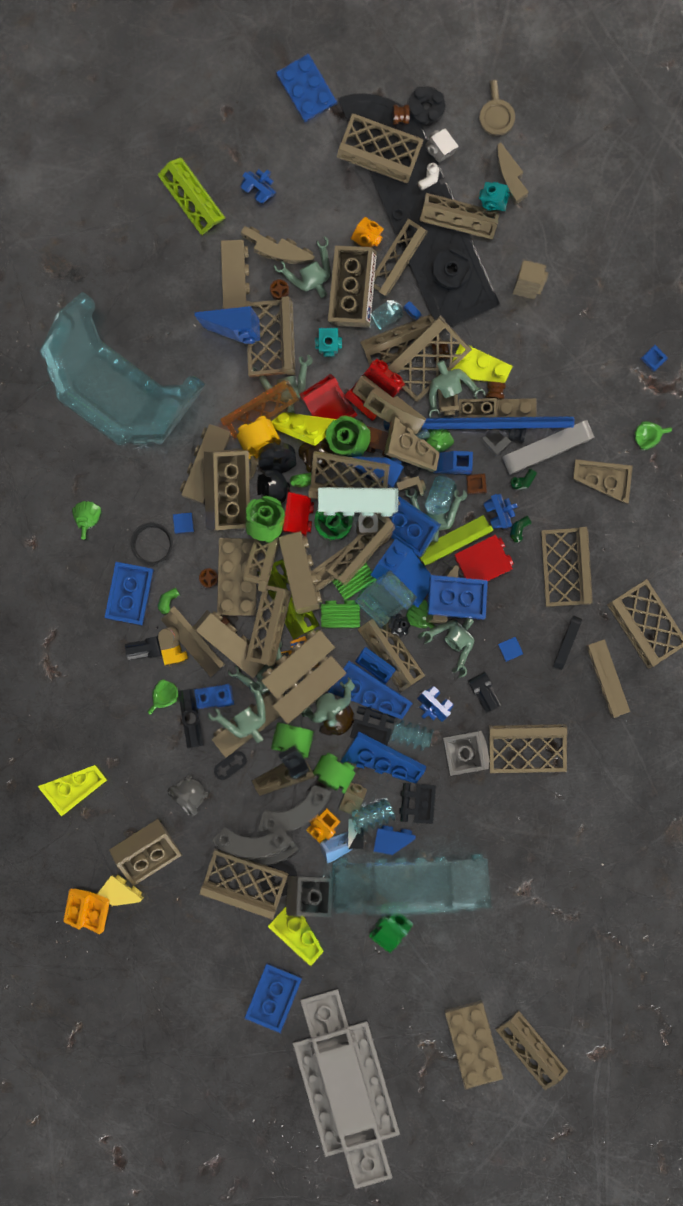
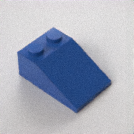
(235, 323)
(394, 471)
(407, 568)

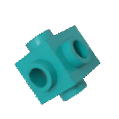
(494, 196)
(326, 335)

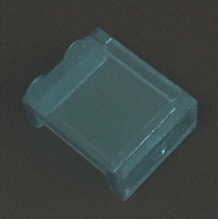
(385, 598)

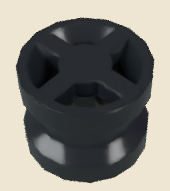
(517, 434)

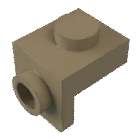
(448, 405)
(408, 483)
(353, 798)

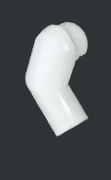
(431, 177)

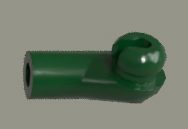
(523, 482)
(517, 529)

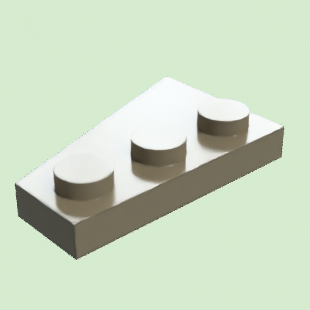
(409, 448)
(605, 477)
(277, 779)

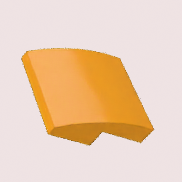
(86, 910)

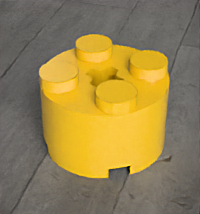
(256, 435)

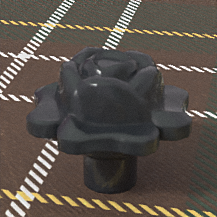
(399, 625)

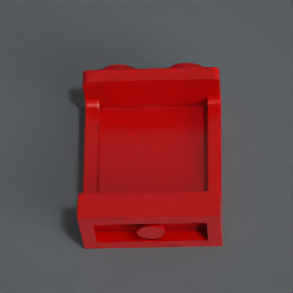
(382, 377)
(327, 399)
(484, 560)

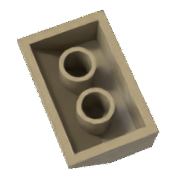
(145, 852)

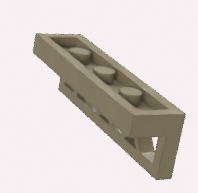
(459, 218)
(404, 258)
(383, 342)
(366, 552)
(267, 563)
(323, 576)
(275, 627)
(193, 642)
(379, 644)
(608, 678)
(534, 1049)

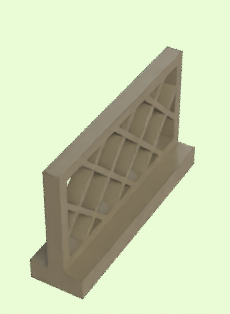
(372, 160)
(287, 339)
(420, 343)
(313, 491)
(584, 567)
(632, 628)
(528, 731)
(239, 899)

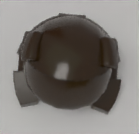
(306, 453)
(344, 722)

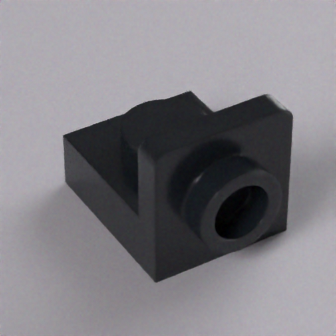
(294, 762)

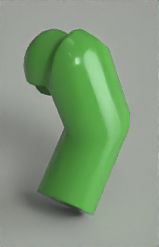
(164, 601)

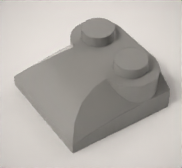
(466, 753)

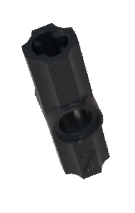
(192, 731)

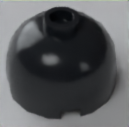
(272, 484)

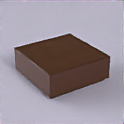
(476, 484)

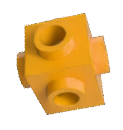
(367, 233)
(323, 826)

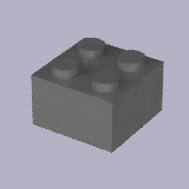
(309, 896)

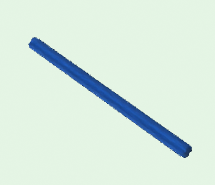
(496, 422)

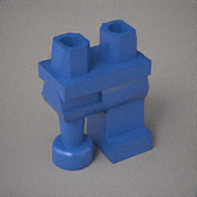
(214, 696)

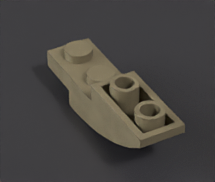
(283, 251)
(386, 406)
(497, 407)

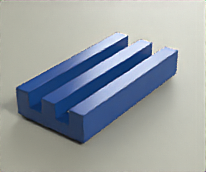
(375, 665)

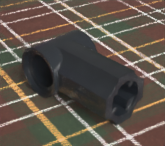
(147, 648)
(483, 689)

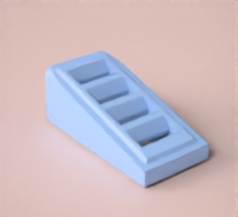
(334, 847)

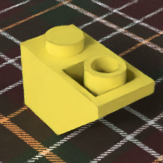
(119, 892)

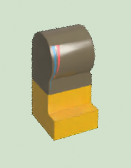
(170, 646)

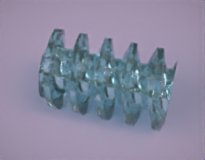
(440, 495)
(412, 735)
(372, 814)

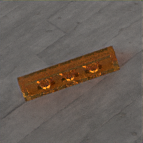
(259, 401)

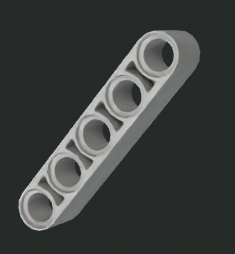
(548, 447)

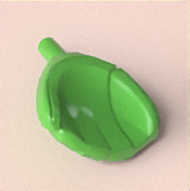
(649, 434)
(440, 439)
(301, 480)
(86, 515)
(418, 615)
(163, 695)

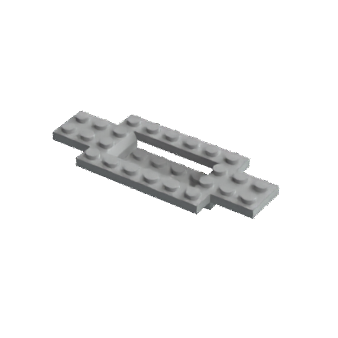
(339, 1091)

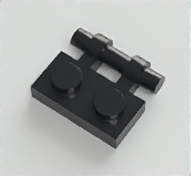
(373, 731)
(424, 803)

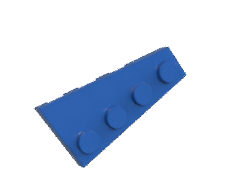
(372, 692)
(375, 755)

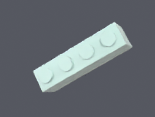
(358, 500)

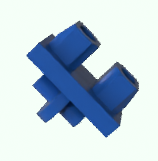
(251, 180)
(497, 503)
(432, 707)

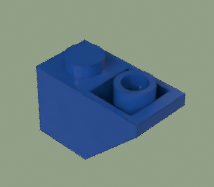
(455, 462)
(392, 841)

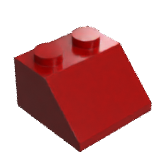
(297, 514)

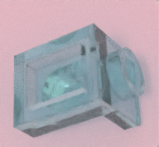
(387, 313)

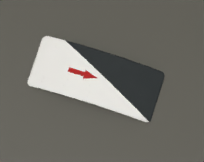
(355, 840)

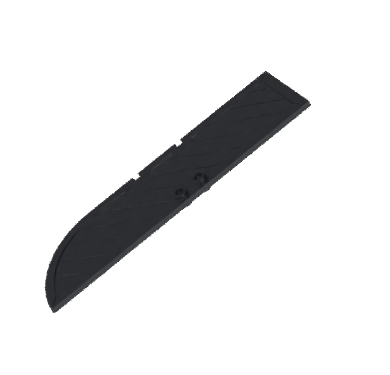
(406, 202)

